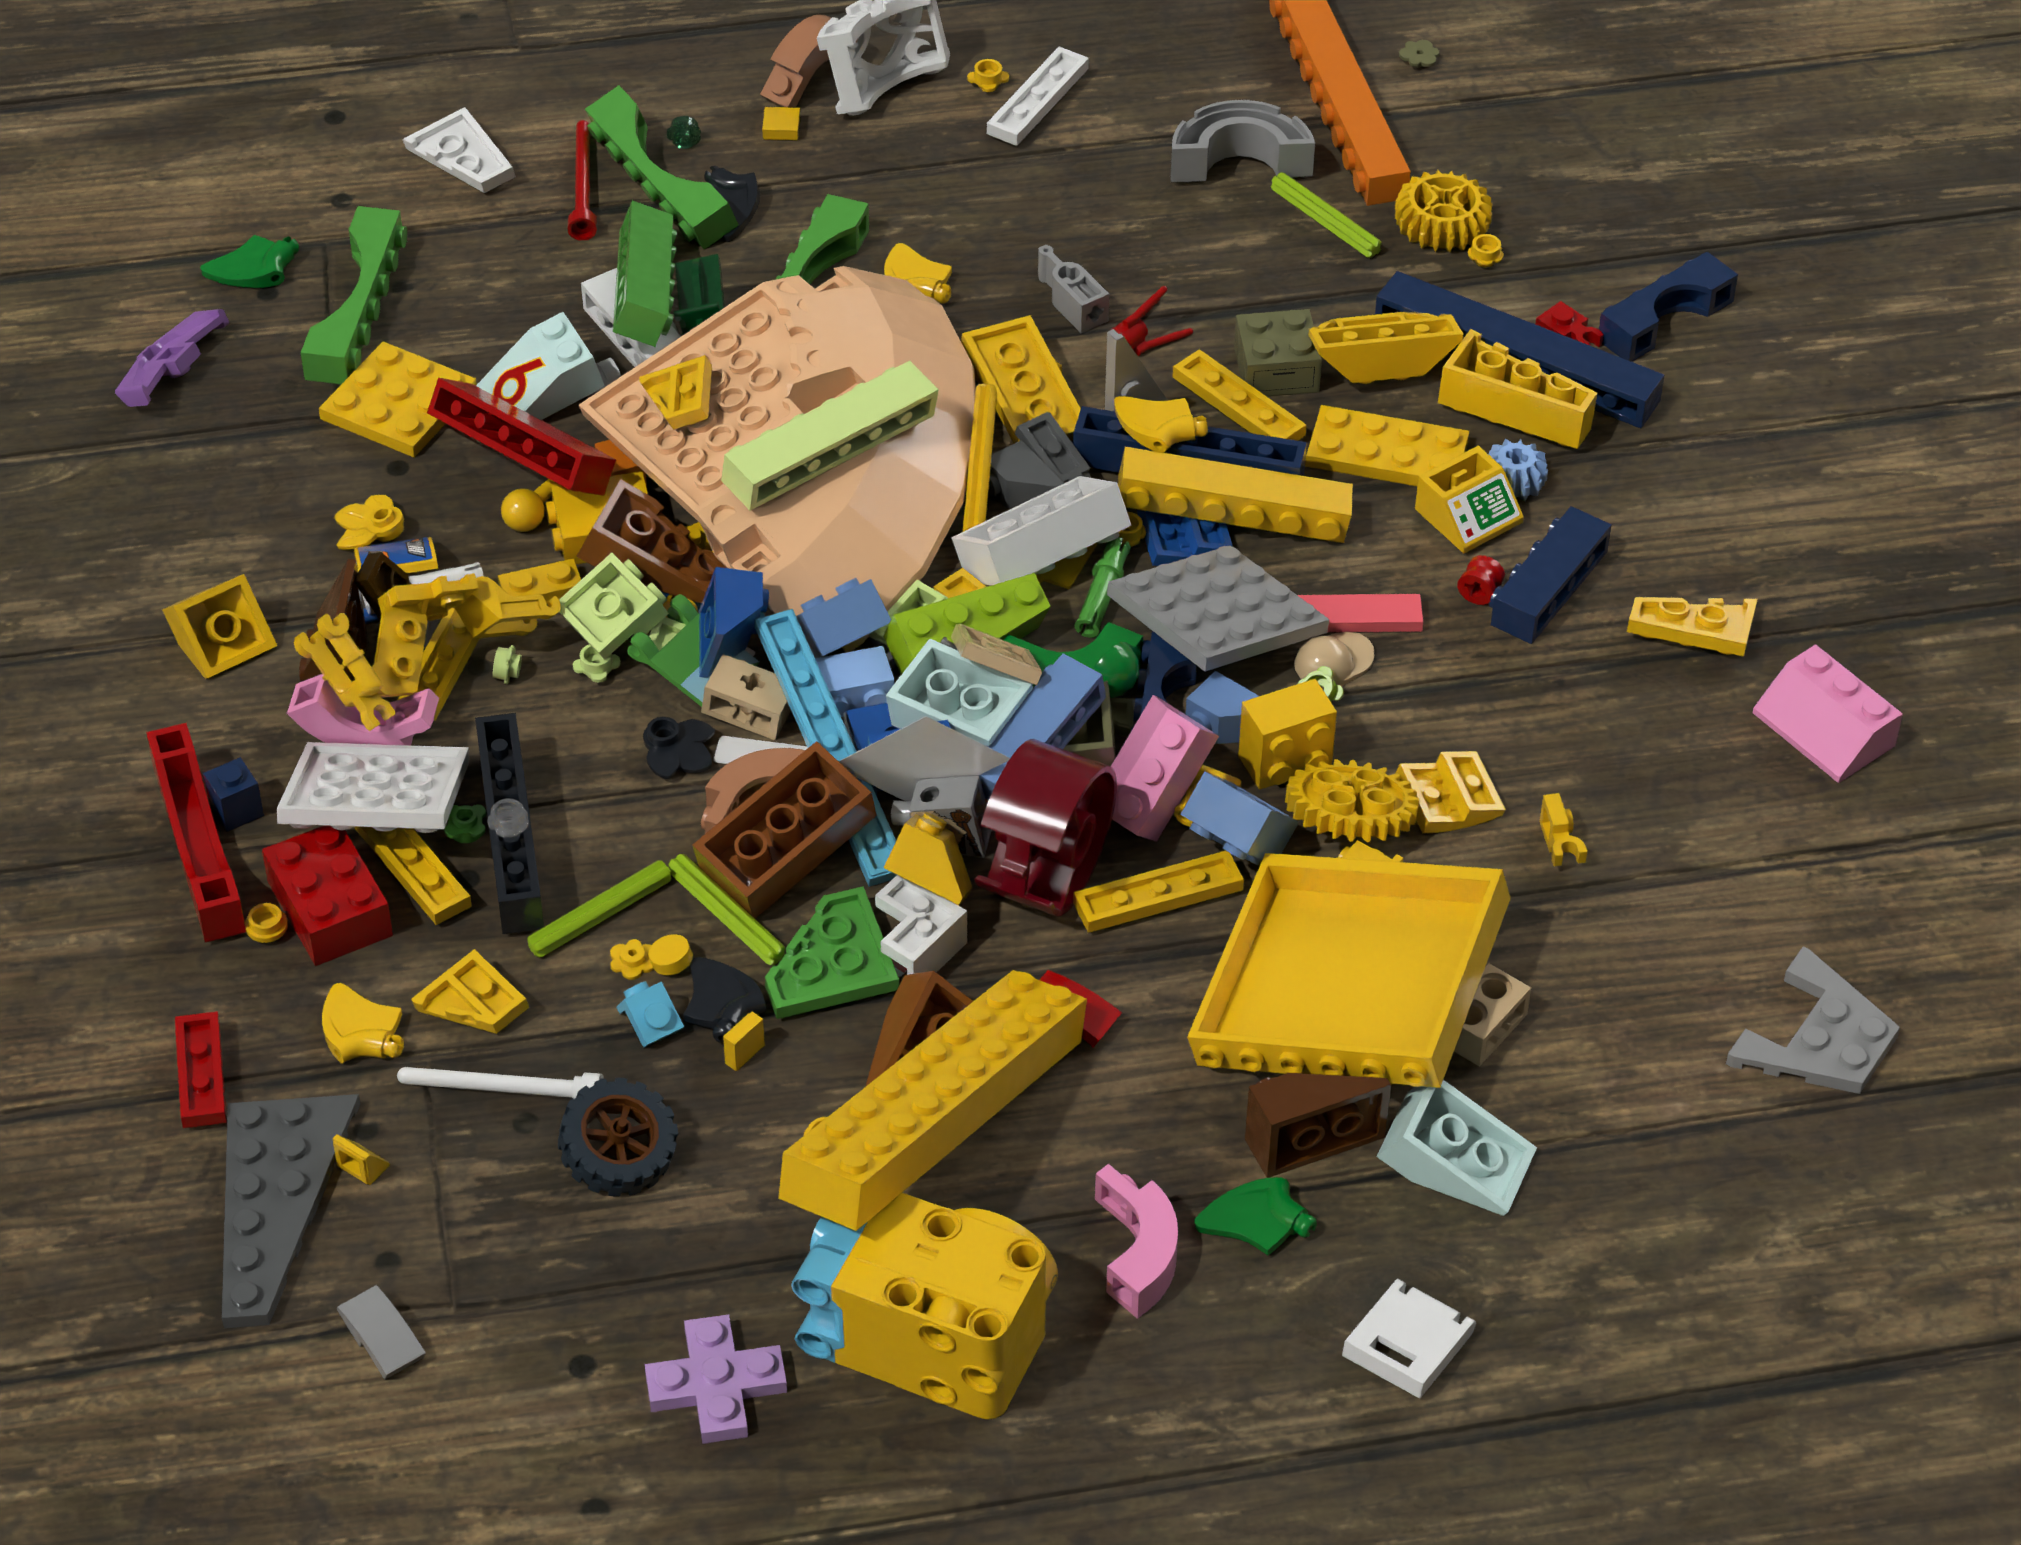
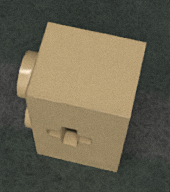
(746, 697)

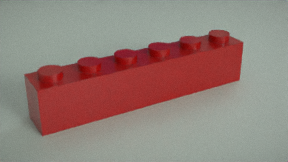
(521, 437)

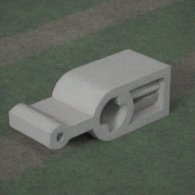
(1073, 291)

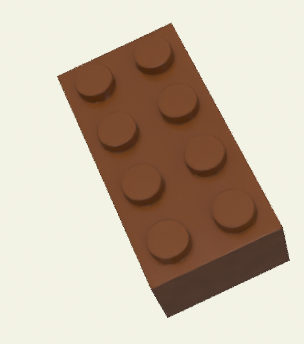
(785, 829)

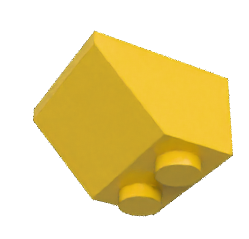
(930, 858)

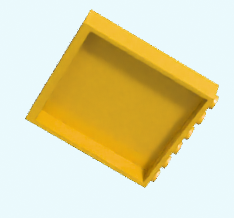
(1350, 968)

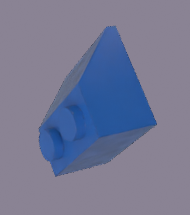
(729, 615)

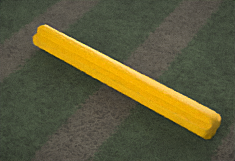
(980, 456)

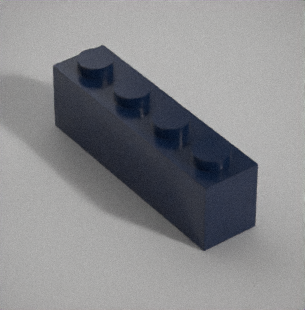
(1549, 574)

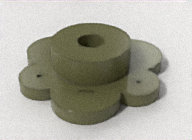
(1419, 53)

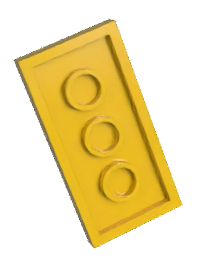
(1023, 372)
(1380, 445)

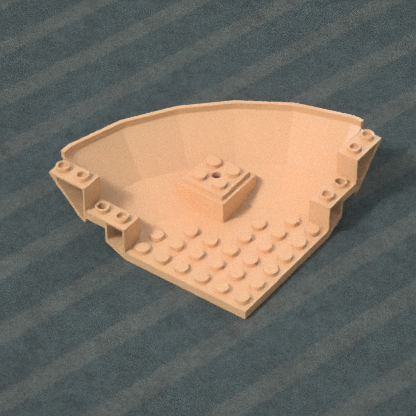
(781, 357)

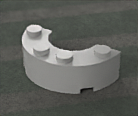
(1241, 130)

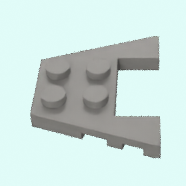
(1836, 1043)

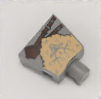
(957, 802)

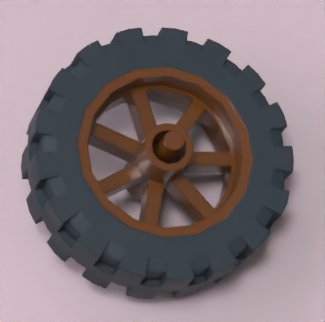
(629, 1101)

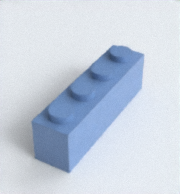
(1050, 713)

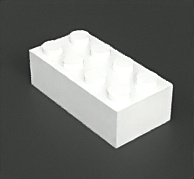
(1043, 531)

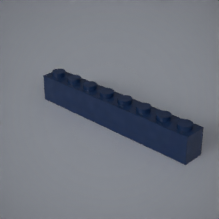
(1622, 387)

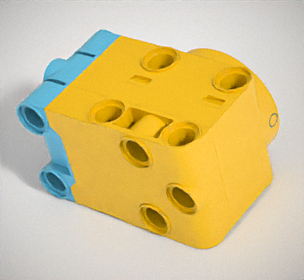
(929, 1301)

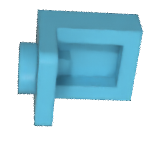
(650, 1012)

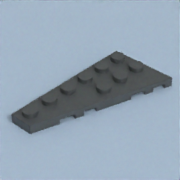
(274, 1183)

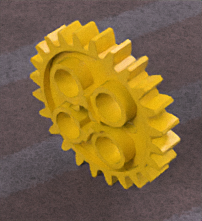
(1352, 800)

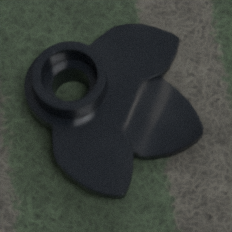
(677, 746)

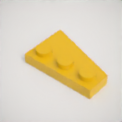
(1699, 625)

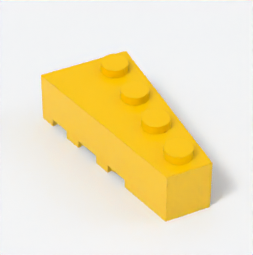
(1515, 392)

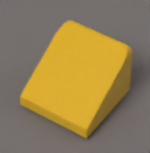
(358, 1160)

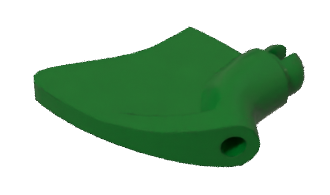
(254, 264)
(1257, 1214)

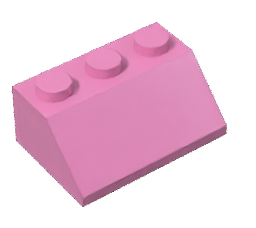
(1829, 714)
(1158, 767)

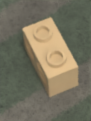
(1494, 1013)

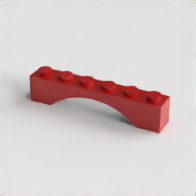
(195, 833)

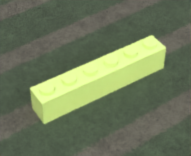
(829, 435)

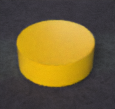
(670, 954)

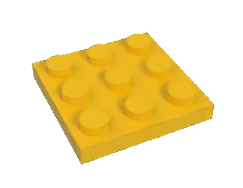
(390, 399)

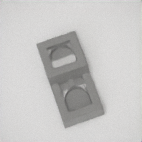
(381, 1331)

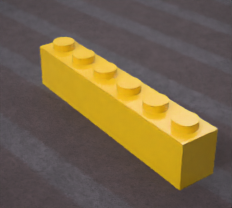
(1235, 494)

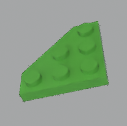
(832, 958)

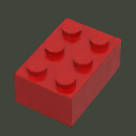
(327, 893)

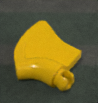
(922, 273)
(1158, 423)
(359, 1026)

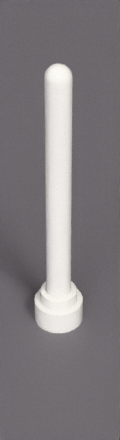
(497, 1082)

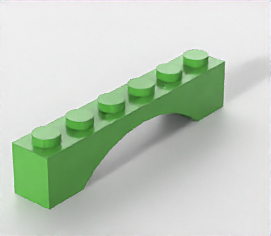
(695, 205)
(834, 234)
(336, 343)

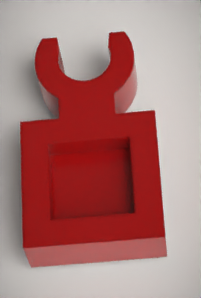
(1569, 323)

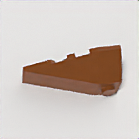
(639, 531)
(916, 1011)

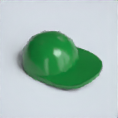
(1120, 668)

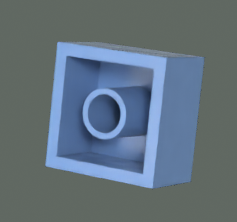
(1237, 819)

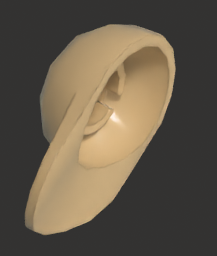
(1344, 653)

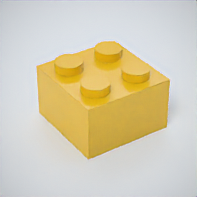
(1286, 732)

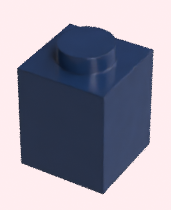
(233, 794)

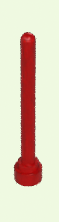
(582, 221)

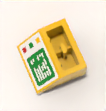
(1468, 499)

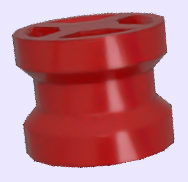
(1480, 579)

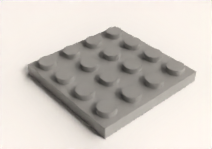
(1217, 607)

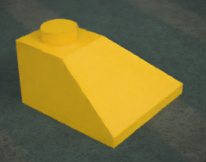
(220, 626)

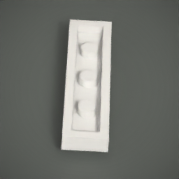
(1037, 96)

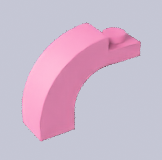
(324, 716)
(1148, 1266)

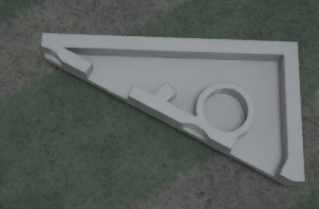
(1127, 373)

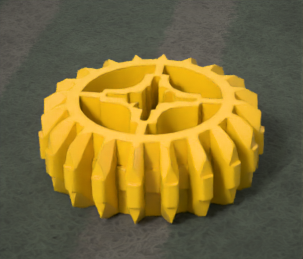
(1443, 210)

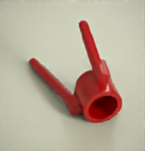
(1136, 330)

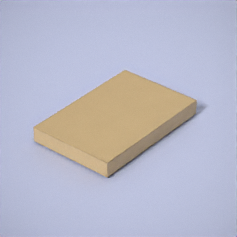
(996, 653)

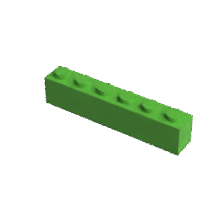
(644, 274)

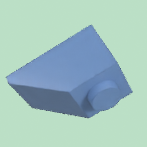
(1218, 706)

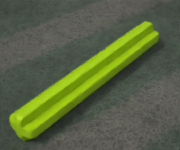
(1326, 215)
(599, 908)
(727, 909)

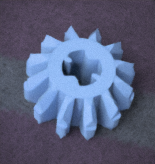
(1523, 467)

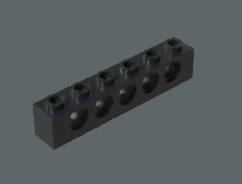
(512, 856)

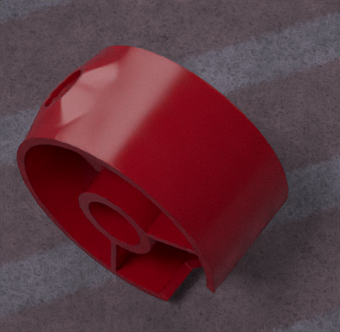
(1049, 824)

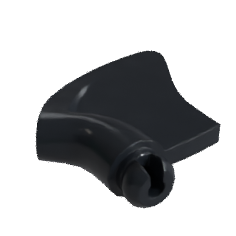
(740, 192)
(721, 996)

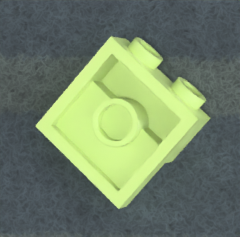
(612, 605)

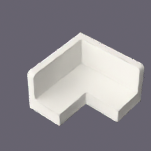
(928, 929)

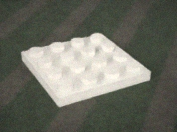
(373, 786)

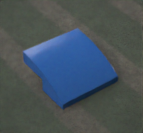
(1178, 537)

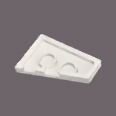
(462, 150)

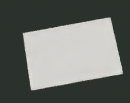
(920, 752)

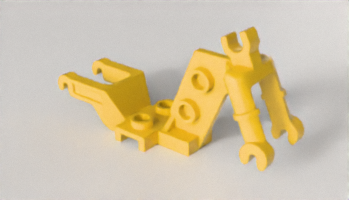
(402, 632)

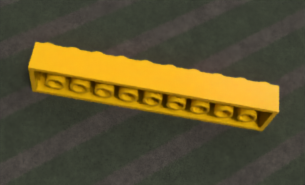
(931, 1100)

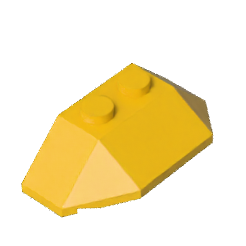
(1386, 344)

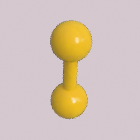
(525, 508)

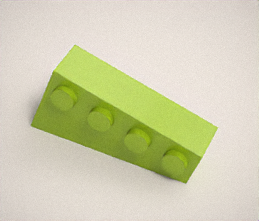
(997, 610)

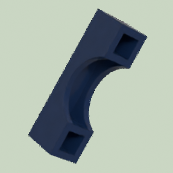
(1696, 287)
(1165, 672)

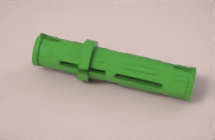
(1097, 600)

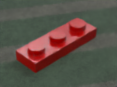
(200, 1069)

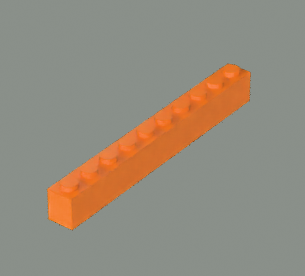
(1343, 98)

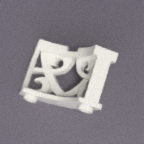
(863, 83)

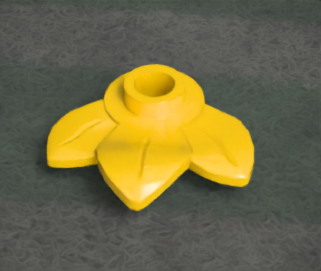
(369, 521)

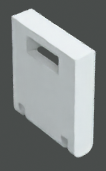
(1416, 1329)

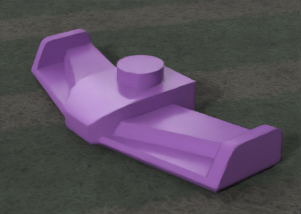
(168, 356)

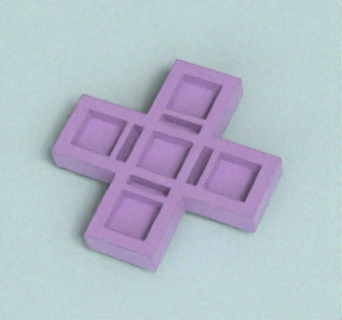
(715, 1378)

